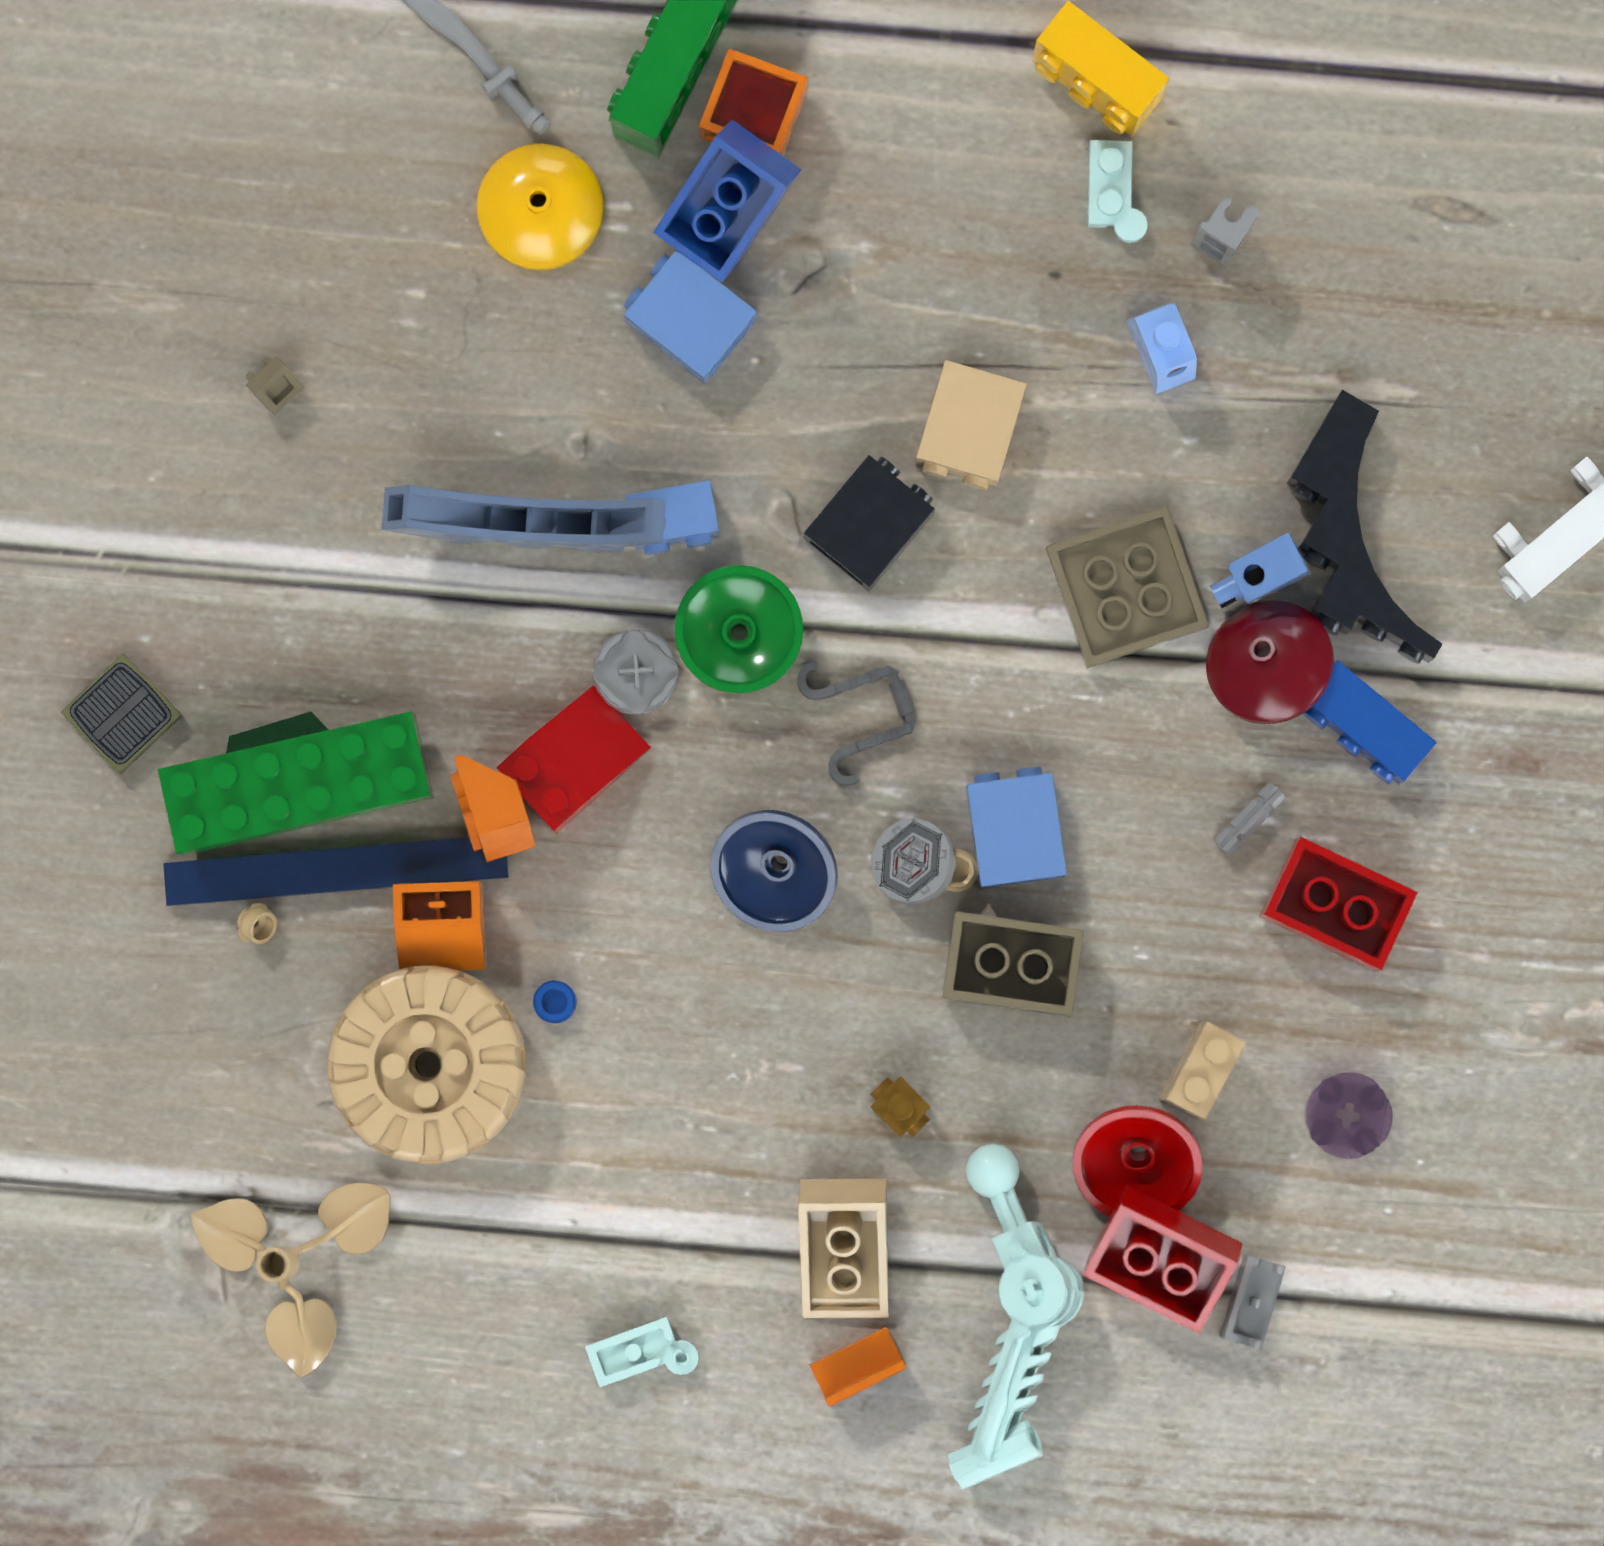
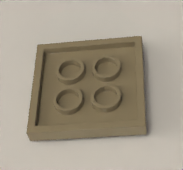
(1127, 587)

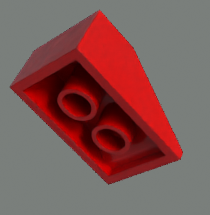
(574, 758)

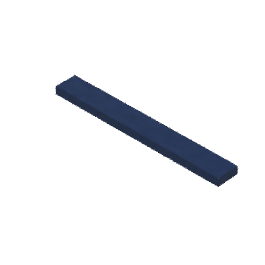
(327, 871)

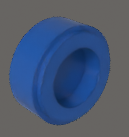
(554, 1001)

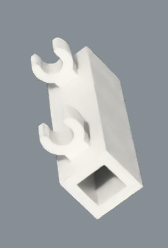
(1559, 545)

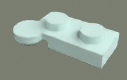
(1111, 190)
(641, 1351)

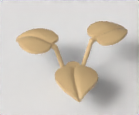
(232, 1235)

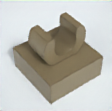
(274, 384)

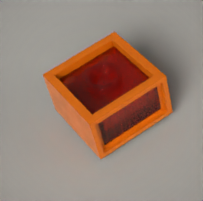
(757, 97)

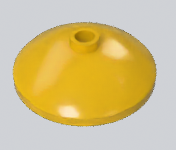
(546, 234)

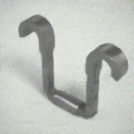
(901, 699)

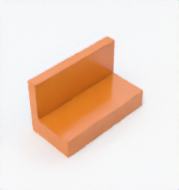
(857, 1366)

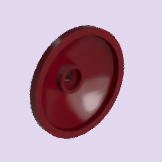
(1283, 681)

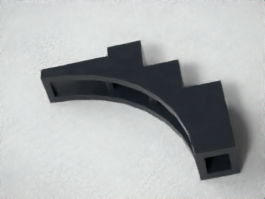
(1335, 538)

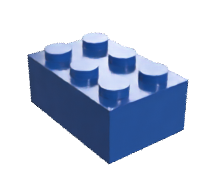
(727, 200)

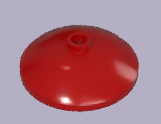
(1106, 1163)

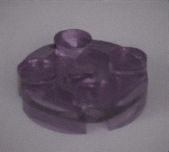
(1368, 1101)

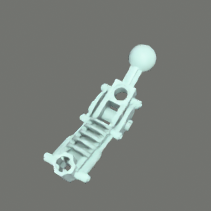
(1039, 1298)

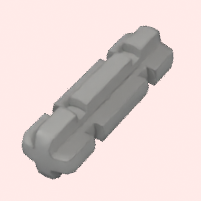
(1249, 819)

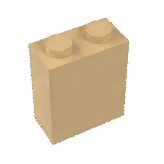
(970, 425)
(1202, 1070)

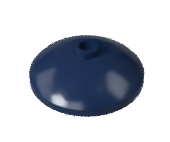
(761, 888)

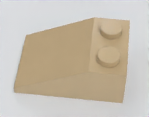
(844, 1248)

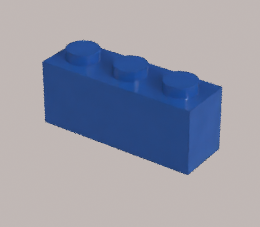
(1370, 726)

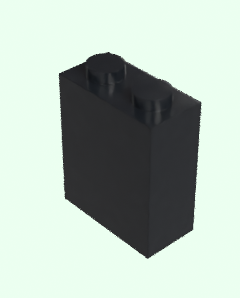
(870, 521)

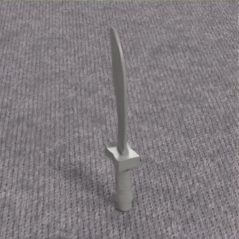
(500, 81)

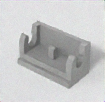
(1222, 236)
(1252, 1302)

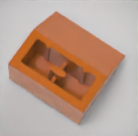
(496, 812)
(440, 925)

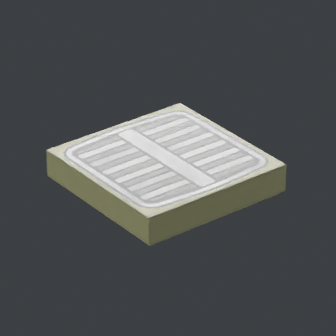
(121, 714)

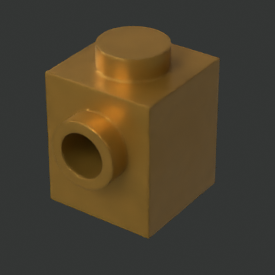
(900, 1106)

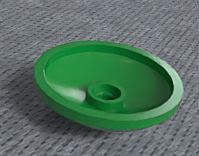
(730, 599)

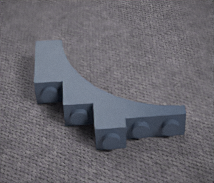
(523, 522)

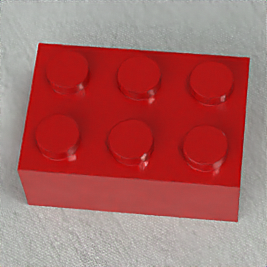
(1338, 904)
(1163, 1259)

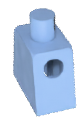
(1164, 347)

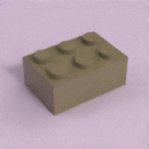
(1013, 964)

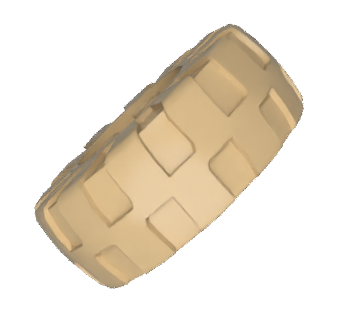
(378, 1053)

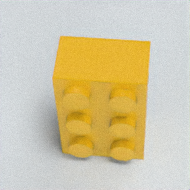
(1099, 70)

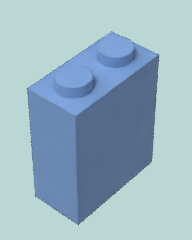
(689, 315)
(1015, 828)

